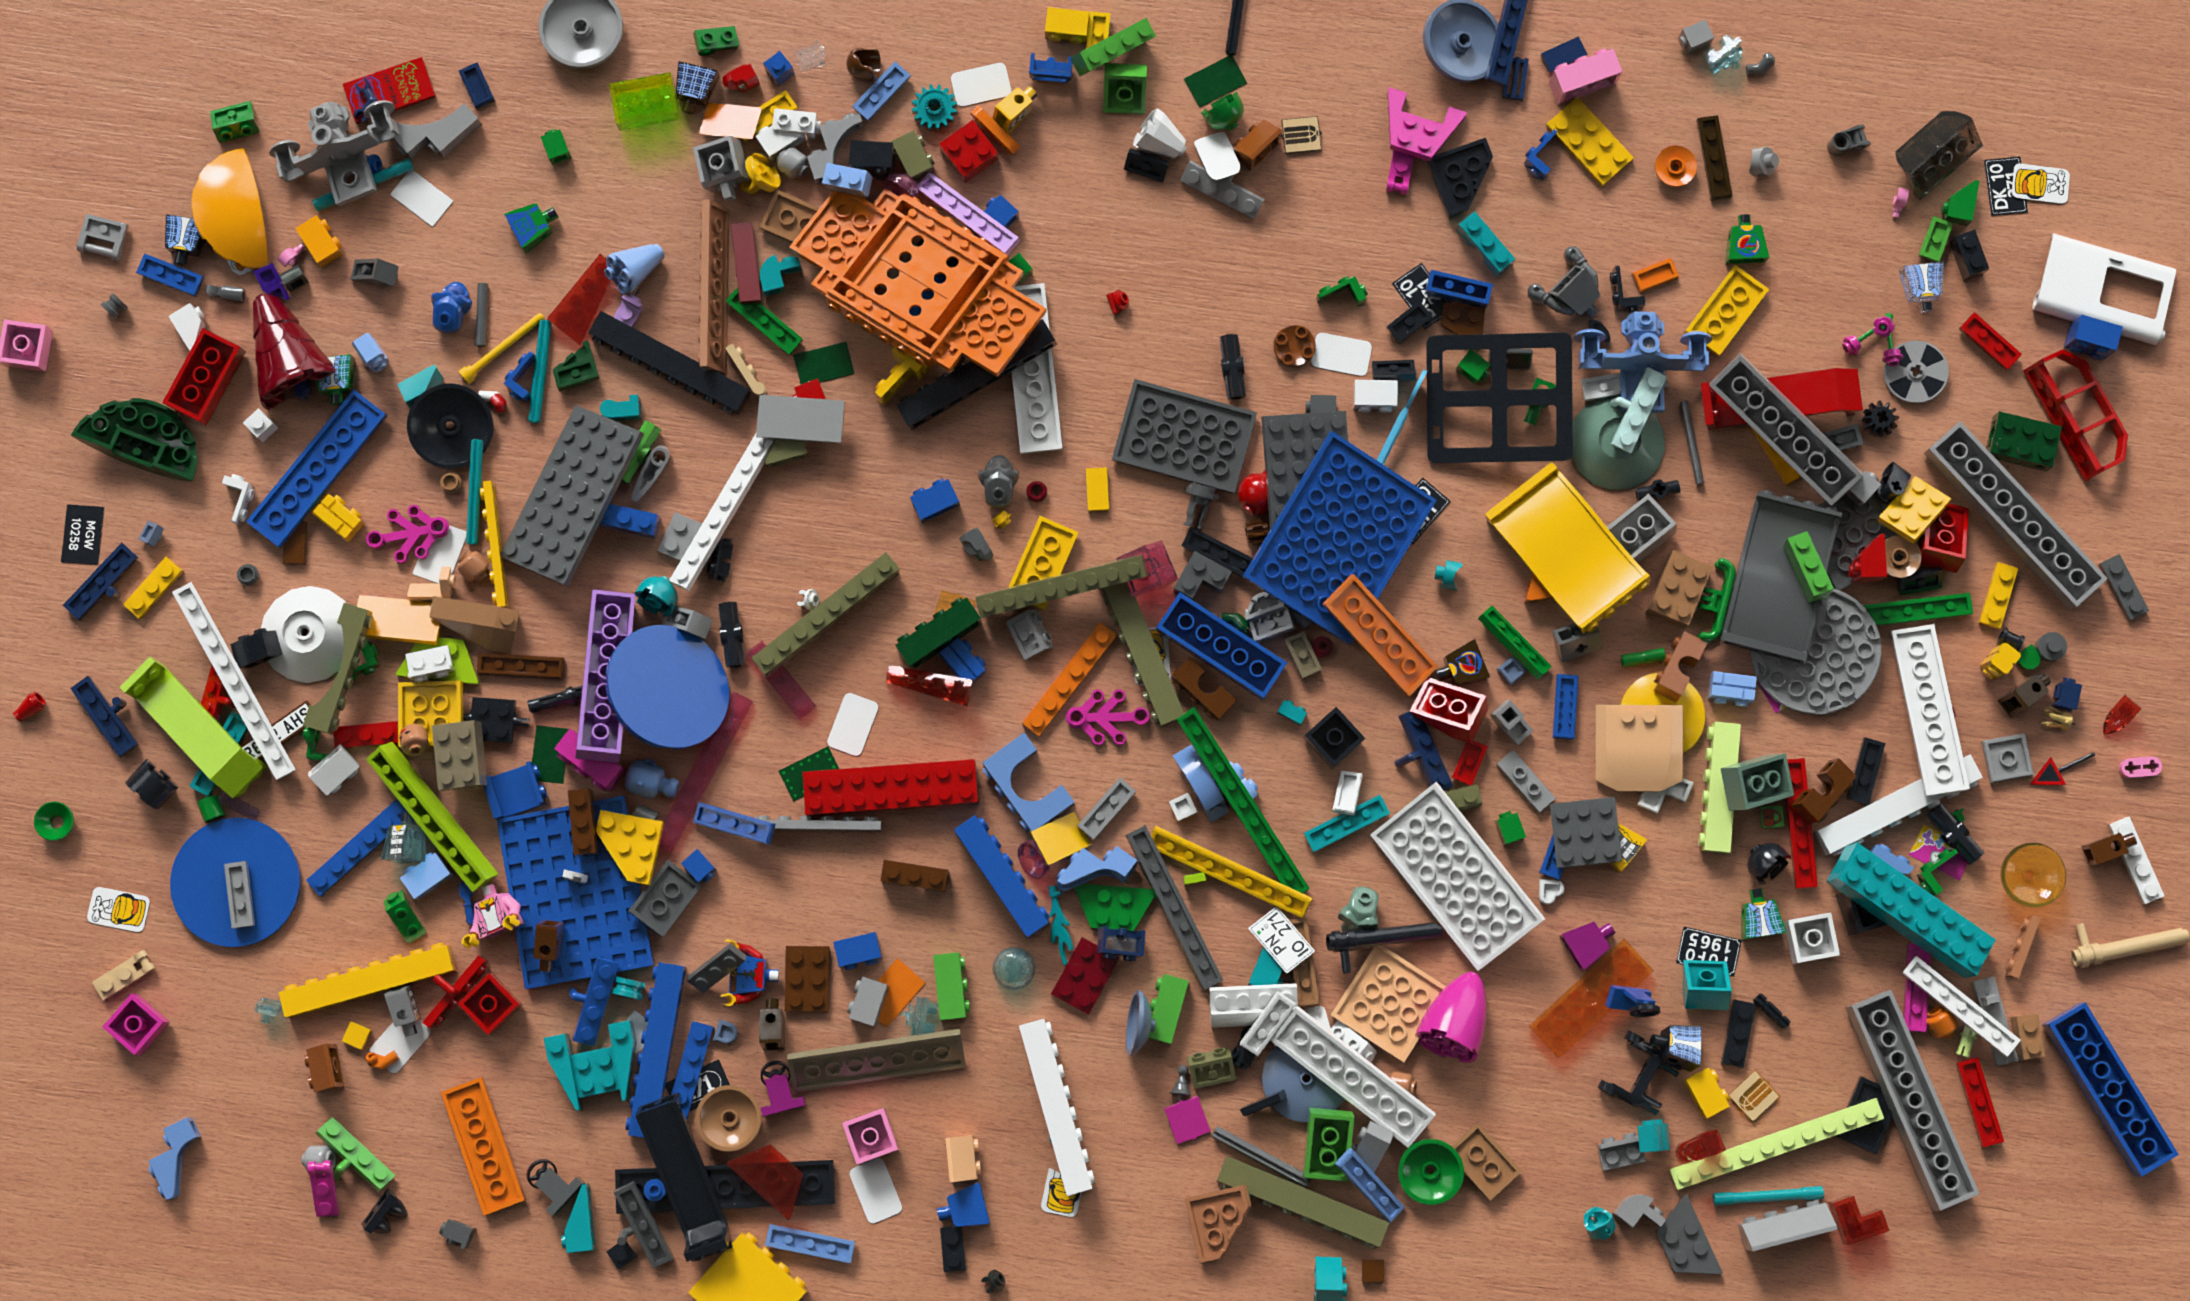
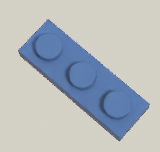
(881, 91)

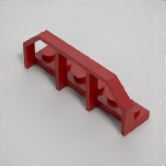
(2060, 414)

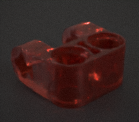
(1703, 1146)

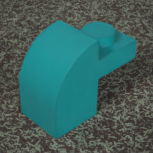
(772, 272)

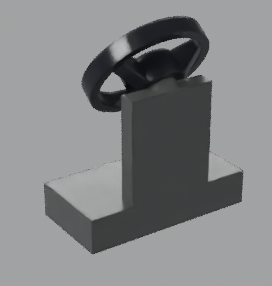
(553, 1185)

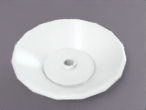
(316, 654)

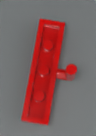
(214, 695)
(453, 992)

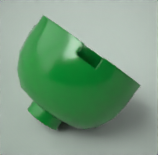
(1225, 112)

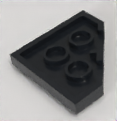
(1459, 174)

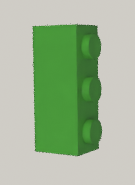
(1808, 567)
(951, 986)
(1167, 1007)

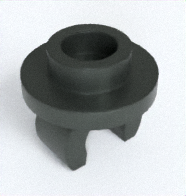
(996, 1280)

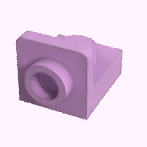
(629, 310)

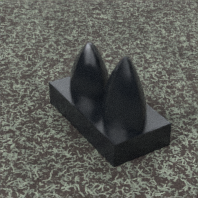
(387, 1204)

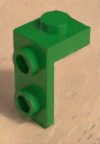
(1357, 290)
(370, 654)
(1928, 881)
(403, 916)

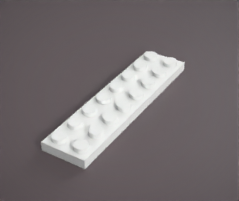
(1036, 393)
(1929, 711)
(1352, 1076)

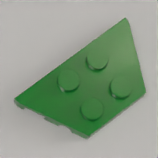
(1114, 905)

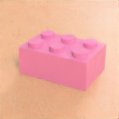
(1585, 76)

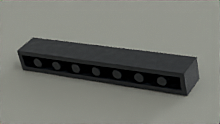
(668, 362)
(968, 380)

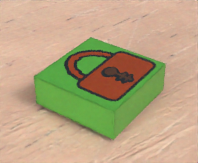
(1771, 816)

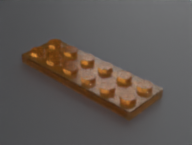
(1585, 1000)

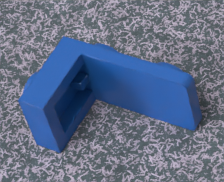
(1535, 165)
(512, 377)

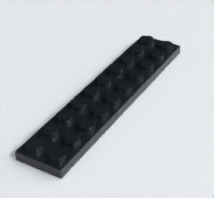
(733, 1192)

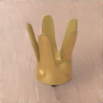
(2064, 719)

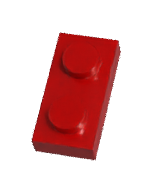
(1469, 762)

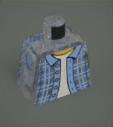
(1923, 283)

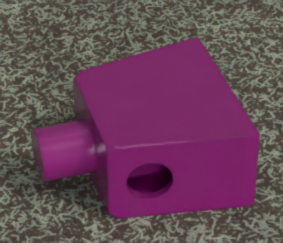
(1587, 943)

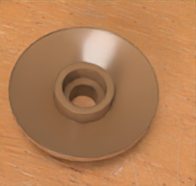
(1909, 554)

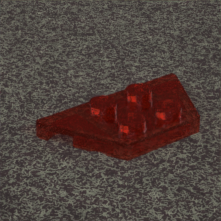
(771, 1177)

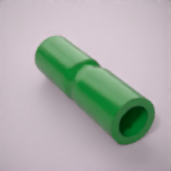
(1642, 657)

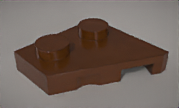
(1462, 319)

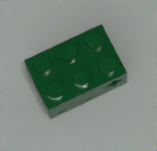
(2023, 441)

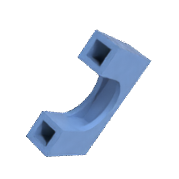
(1033, 813)

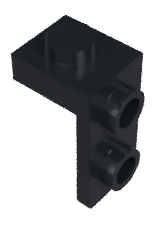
(1630, 304)

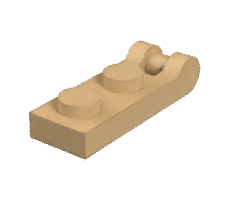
(746, 371)
(123, 975)

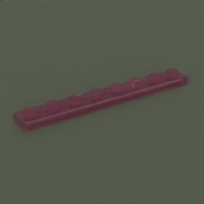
(703, 772)

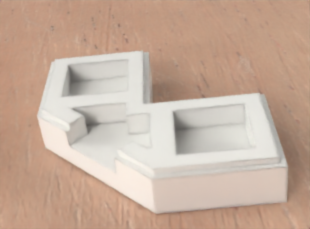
(1653, 799)

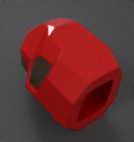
(741, 78)

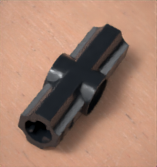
(1232, 366)
(731, 634)
(1955, 834)

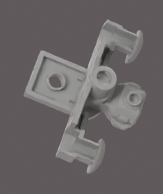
(338, 151)

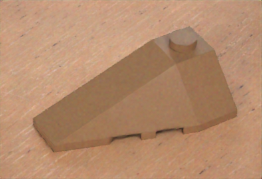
(481, 623)

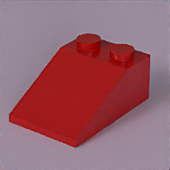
(1946, 539)
(1450, 709)

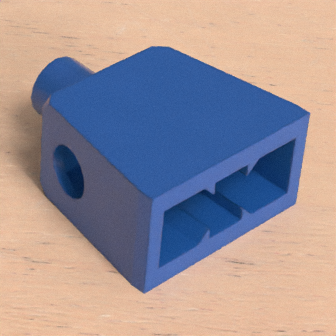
(965, 1207)

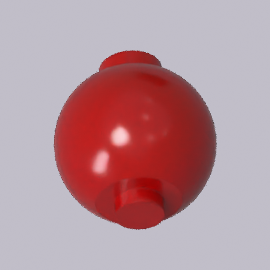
(1253, 494)

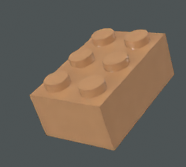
(1678, 589)

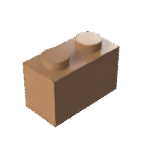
(2028, 1030)

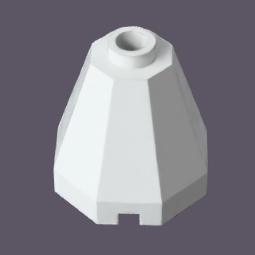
(1159, 136)

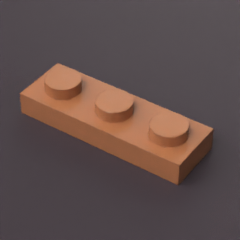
(2021, 946)

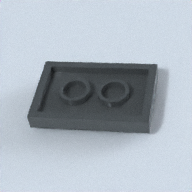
(664, 898)

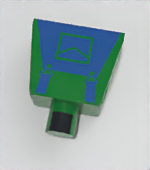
(531, 225)

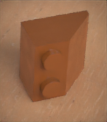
(1257, 144)
(324, 1067)

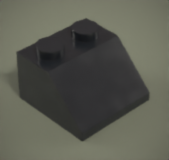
(1856, 917)

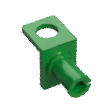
(1534, 411)

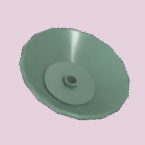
(1606, 464)

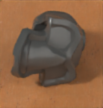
(998, 481)

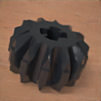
(1887, 418)

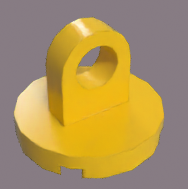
(761, 174)

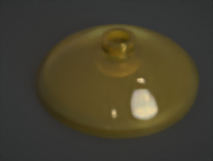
(2046, 870)

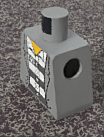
(403, 999)

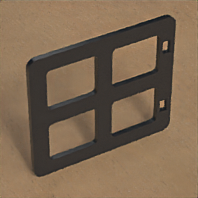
(1500, 397)

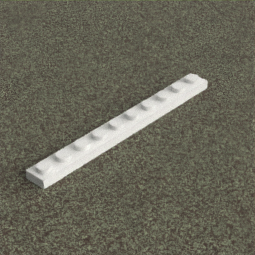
(722, 513)
(233, 681)

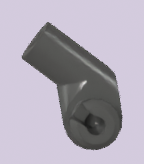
(1762, 67)

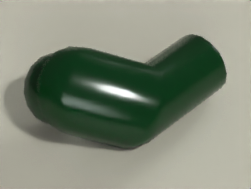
(1238, 620)

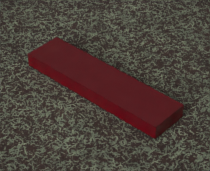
(745, 263)

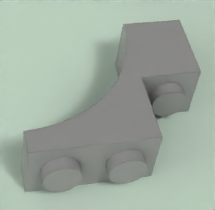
(833, 135)

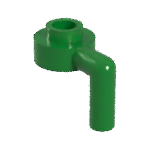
(312, 737)

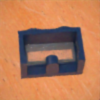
(1120, 943)

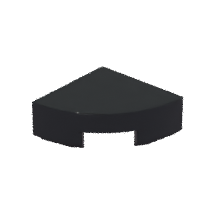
(1595, 324)

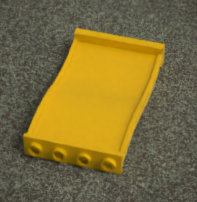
(1568, 548)

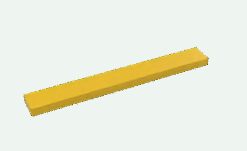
(1231, 872)

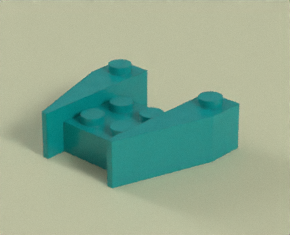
(594, 1070)

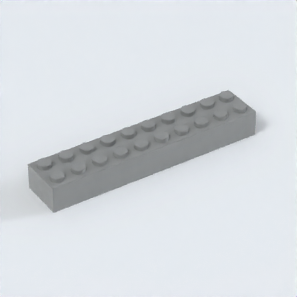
(2015, 516)
(1912, 1100)

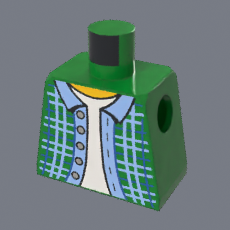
(340, 381)
(1760, 917)

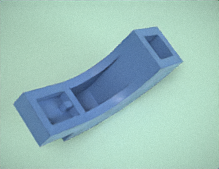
(1201, 783)

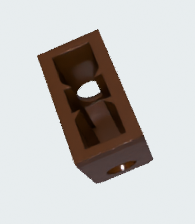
(2101, 850)
(549, 934)

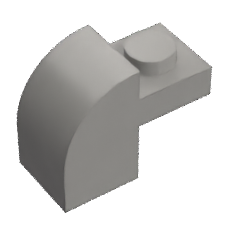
(1511, 721)
(1635, 1206)

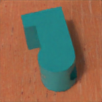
(622, 410)

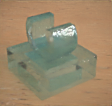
(268, 1008)

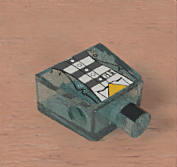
(404, 842)

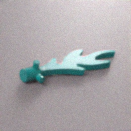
(1058, 928)

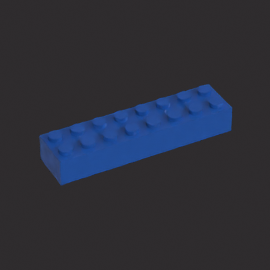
(2110, 1089)

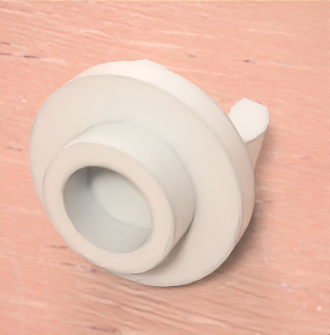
(811, 599)

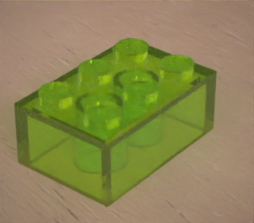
(644, 101)

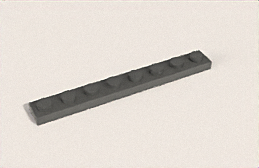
(1174, 908)

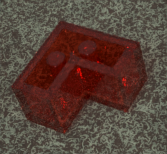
(1853, 1225)

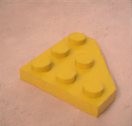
(631, 843)

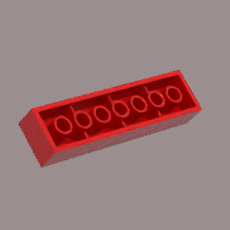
(890, 787)

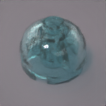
(1014, 968)

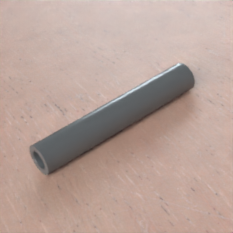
(481, 315)

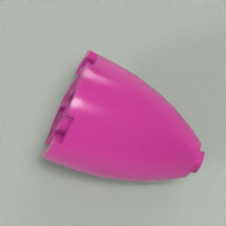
(1456, 1020)

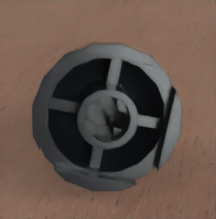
(1767, 861)

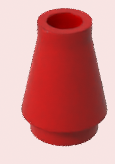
(31, 705)

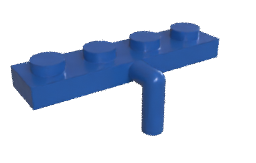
(594, 1001)

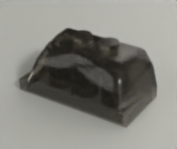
(1937, 150)

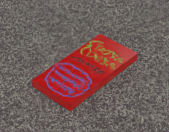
(400, 84)

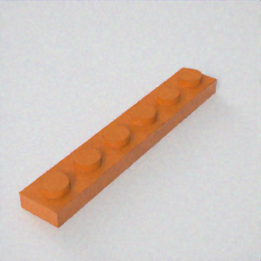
(1069, 679)

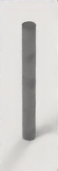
(1691, 442)

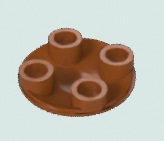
(1294, 345)

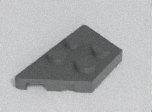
(1686, 1241)

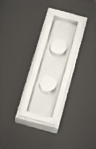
(1267, 1023)

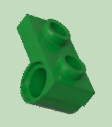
(715, 39)

